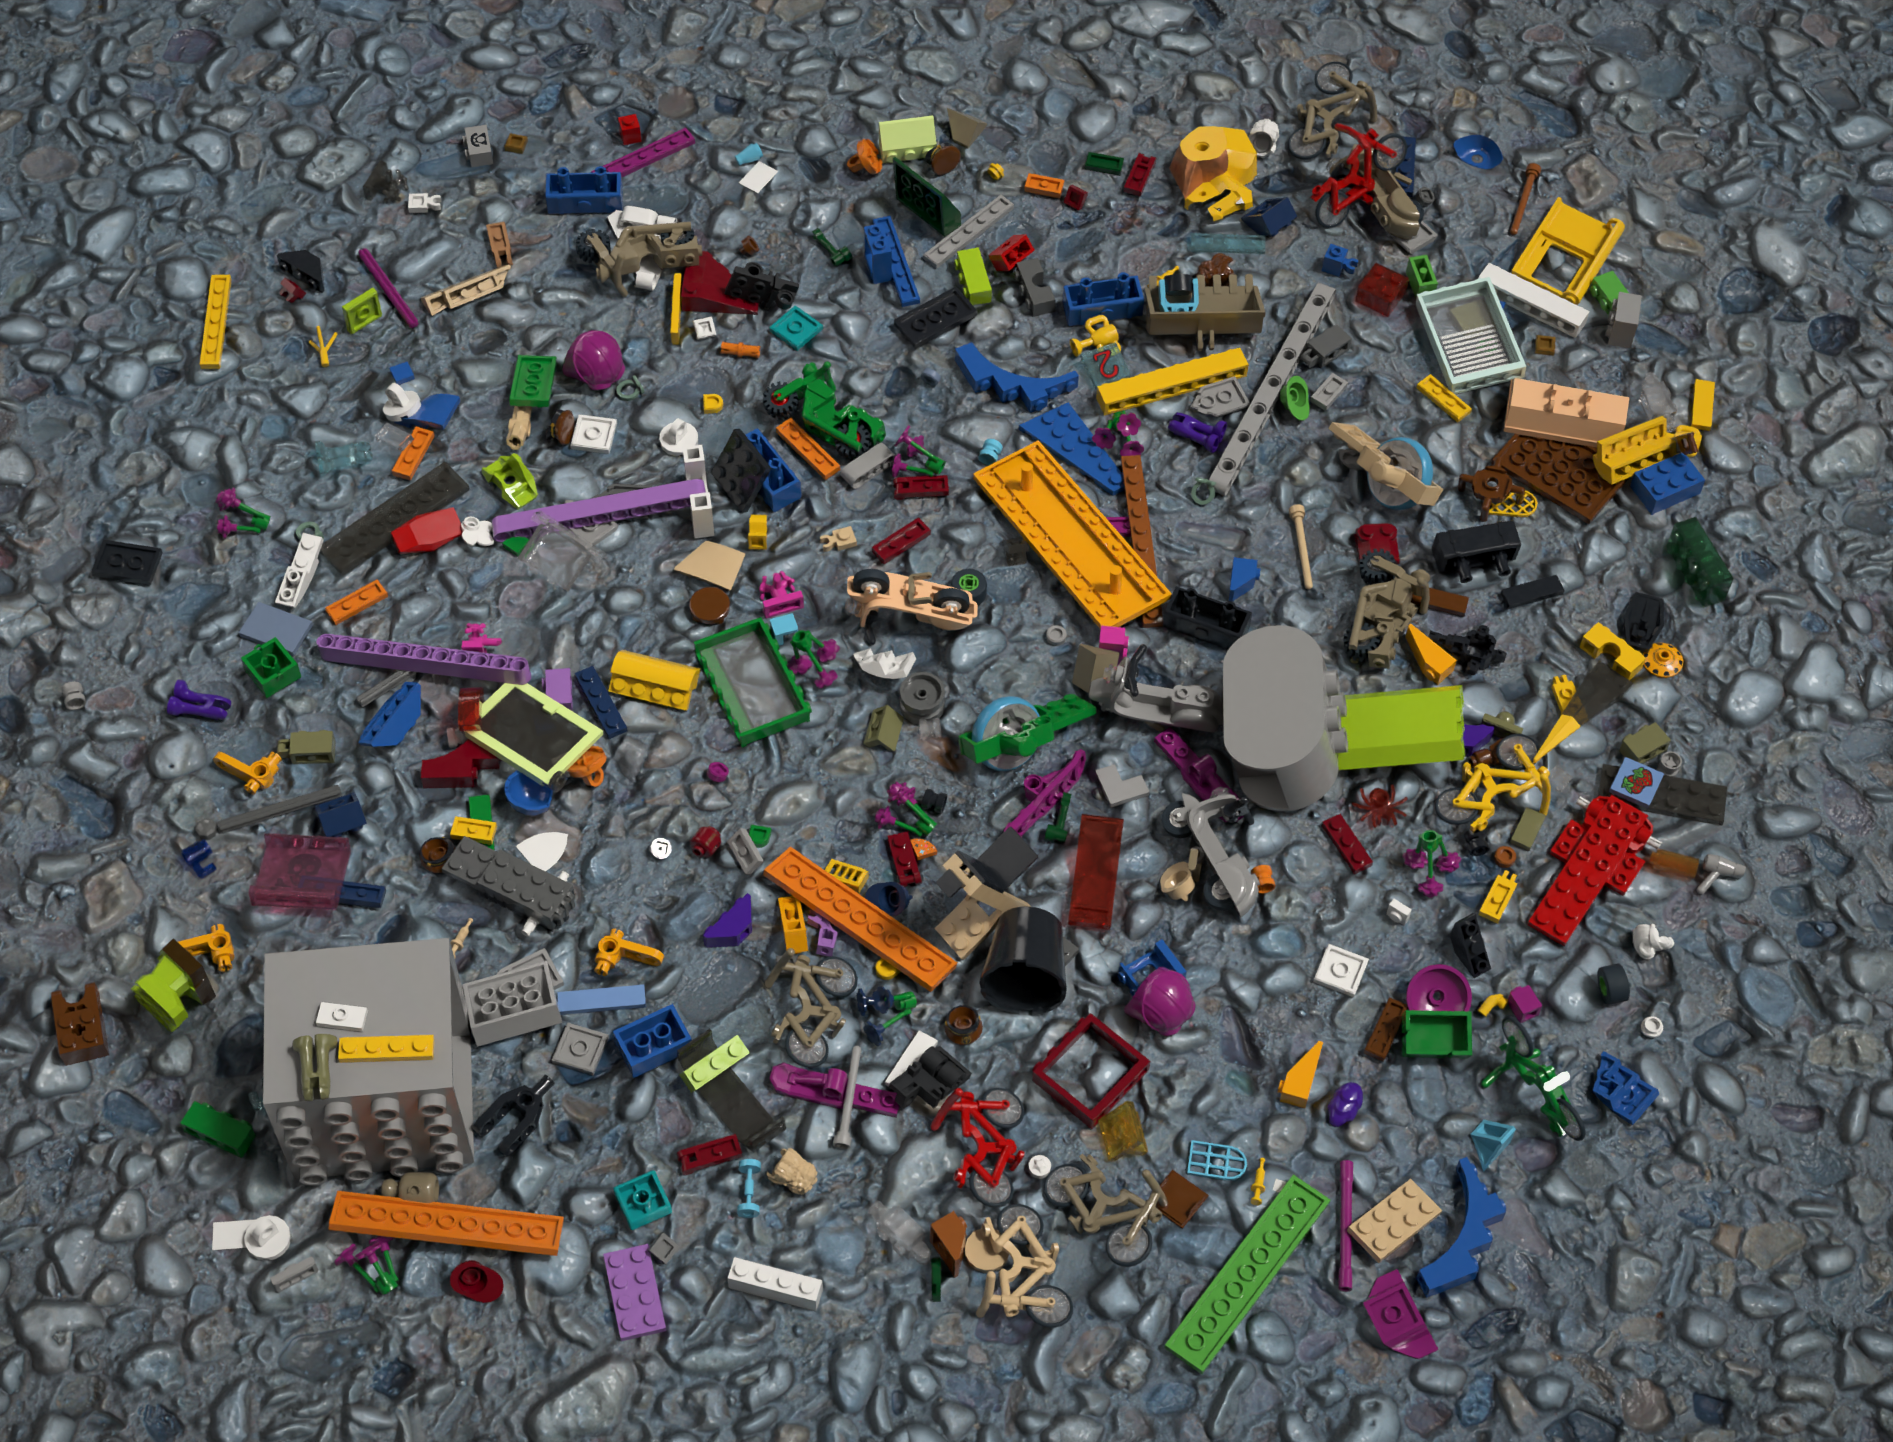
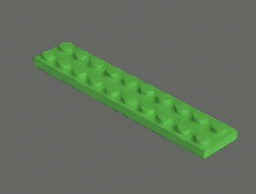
(1247, 1274)

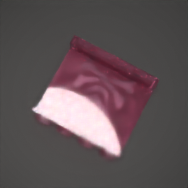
(301, 872)

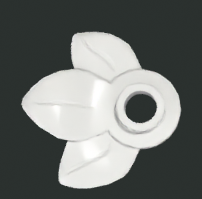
(477, 532)

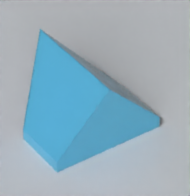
(1490, 1140)

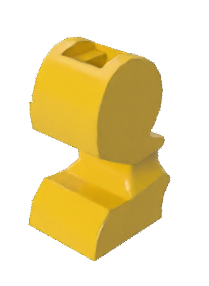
(757, 532)

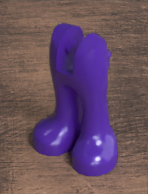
(1186, 425)
(212, 708)

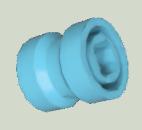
(990, 451)

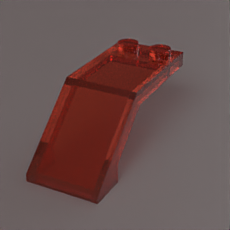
(1095, 872)

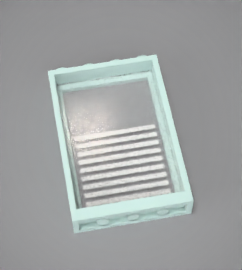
(1470, 335)

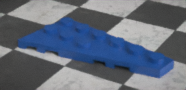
(1072, 442)

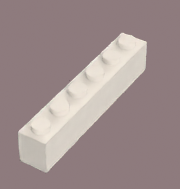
(1536, 301)

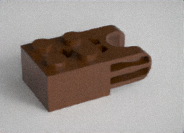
(80, 1026)

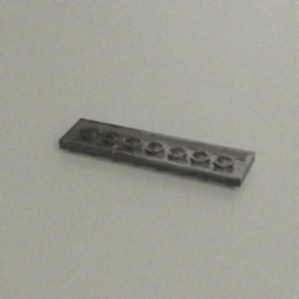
(374, 529)

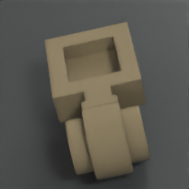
(1404, 620)

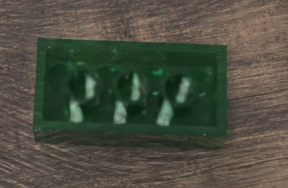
(1699, 562)

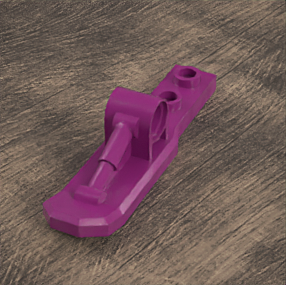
(1196, 771)
(1047, 791)
(830, 1089)

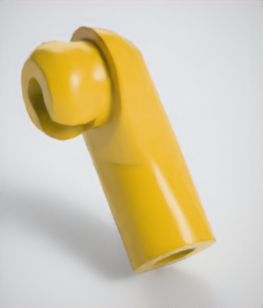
(1492, 1001)

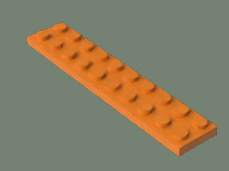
(860, 919)
(446, 1223)

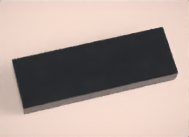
(1532, 591)

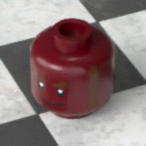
(705, 841)

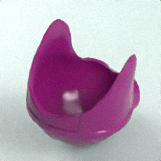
(594, 360)
(1162, 1001)

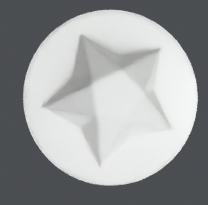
(1039, 1166)

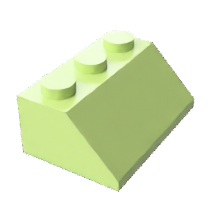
(906, 138)

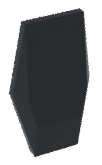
(1643, 621)

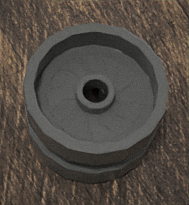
(922, 697)

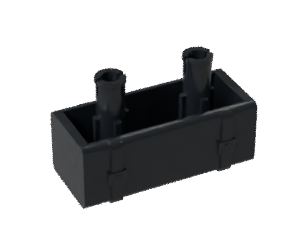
(1476, 547)
(1206, 618)

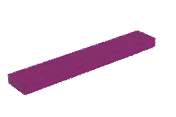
(651, 153)

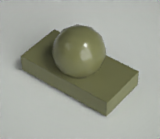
(1502, 723)

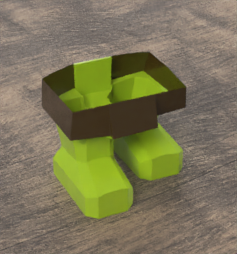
(171, 979)

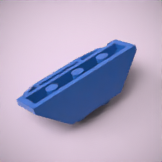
(394, 717)

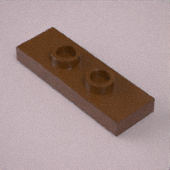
(1385, 1030)

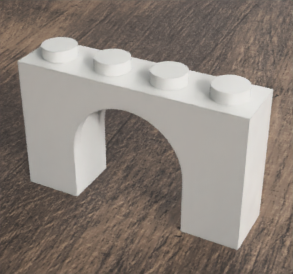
(700, 503)

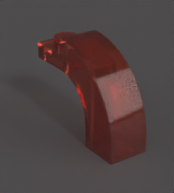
(470, 708)

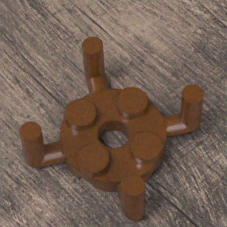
(1491, 494)

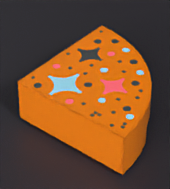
(923, 848)

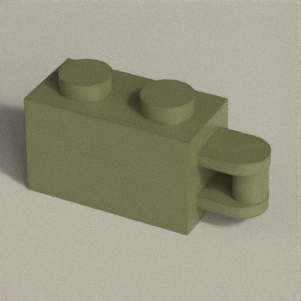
(308, 747)

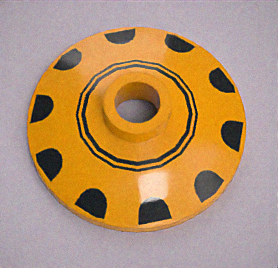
(1662, 666)

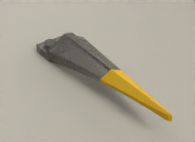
(1596, 693)

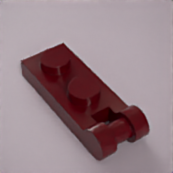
(1139, 174)
(921, 486)
(904, 859)
(709, 1154)

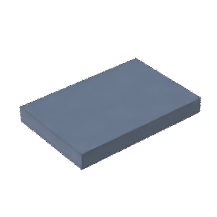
(269, 622)

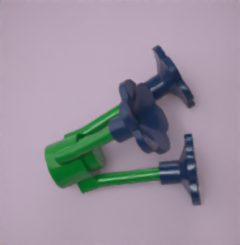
(882, 1001)

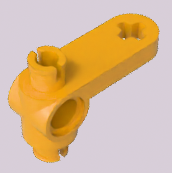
(250, 774)
(209, 943)
(623, 948)

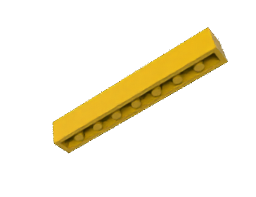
(1170, 381)

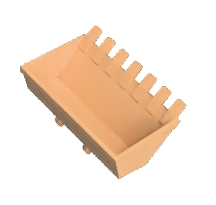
(1563, 412)

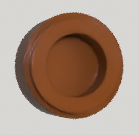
(1505, 857)

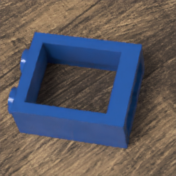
(877, 253)

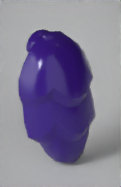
(1345, 1104)

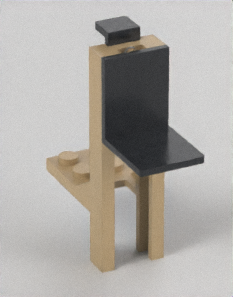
(984, 881)

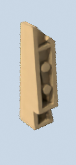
(465, 290)

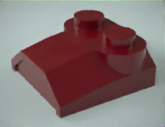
(1377, 537)

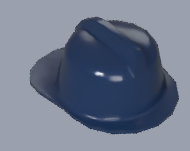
(889, 897)

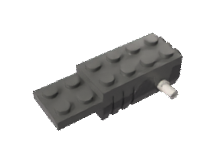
(513, 884)

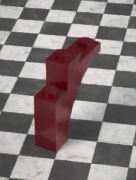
(458, 767)

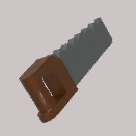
(1685, 443)

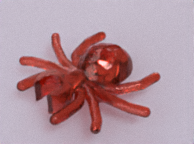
(1380, 806)

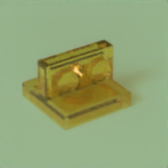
(1122, 1132)

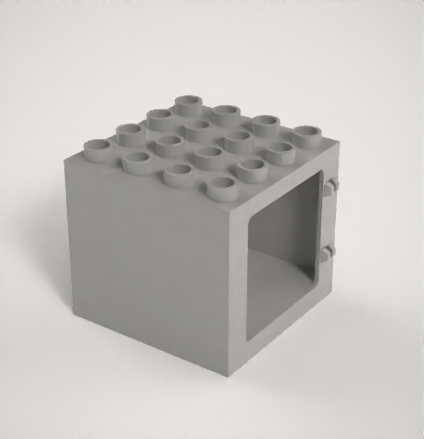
(376, 1112)

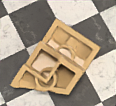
(712, 564)

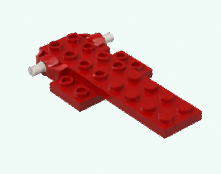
(1595, 856)

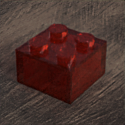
(1382, 289)

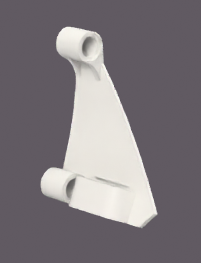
(649, 271)

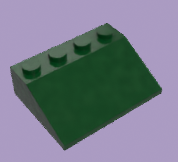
(925, 199)

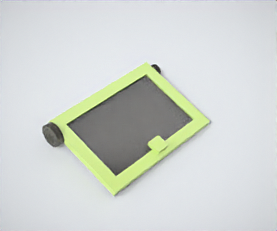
(533, 733)

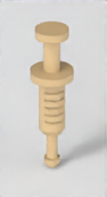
(456, 943)

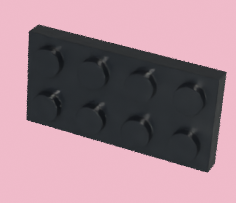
(935, 317)

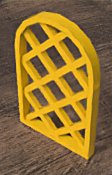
(1515, 514)

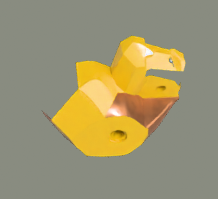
(1215, 161)

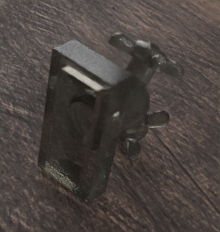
(383, 180)

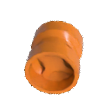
(1264, 875)

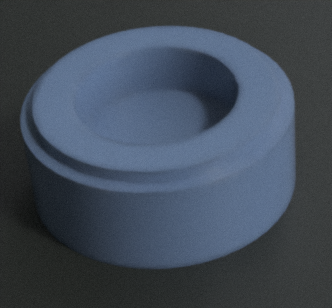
(930, 377)

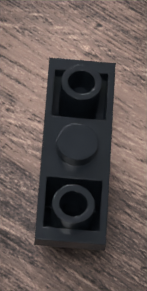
(303, 267)
(1469, 945)

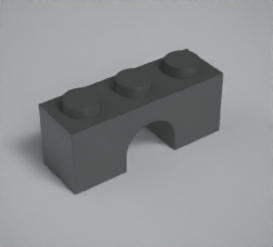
(1038, 299)

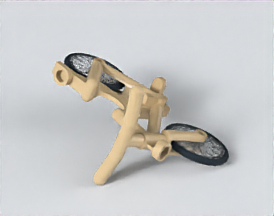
(1044, 1304)

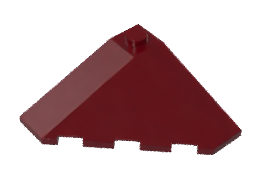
(705, 289)

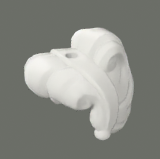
(1647, 941)

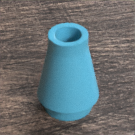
(749, 154)

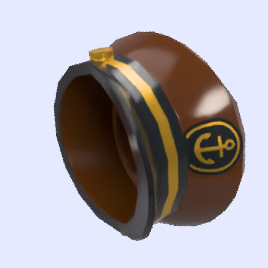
(943, 158)
(561, 427)
(435, 853)
(963, 1025)

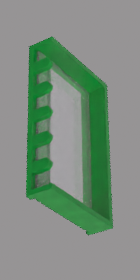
(752, 681)

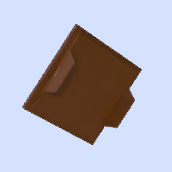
(1182, 1199)

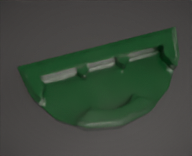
(936, 1279)

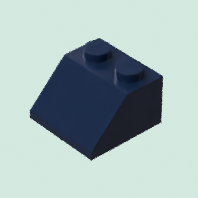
(1270, 216)
(341, 815)

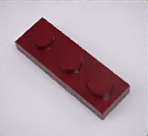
(901, 540)
(1347, 843)

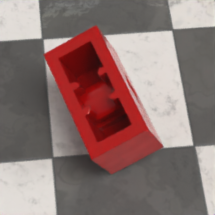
(1011, 252)

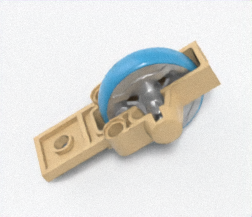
(1394, 464)

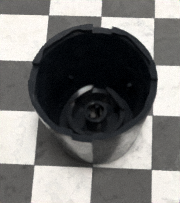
(1025, 962)

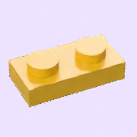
(475, 829)

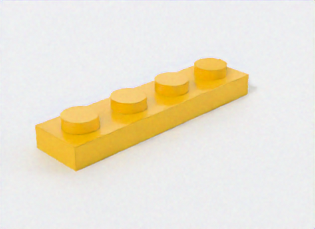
(386, 1048)

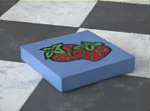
(1636, 782)

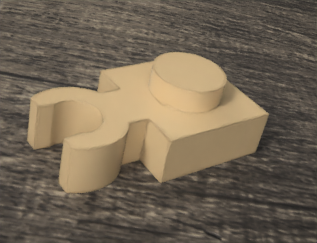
(840, 538)

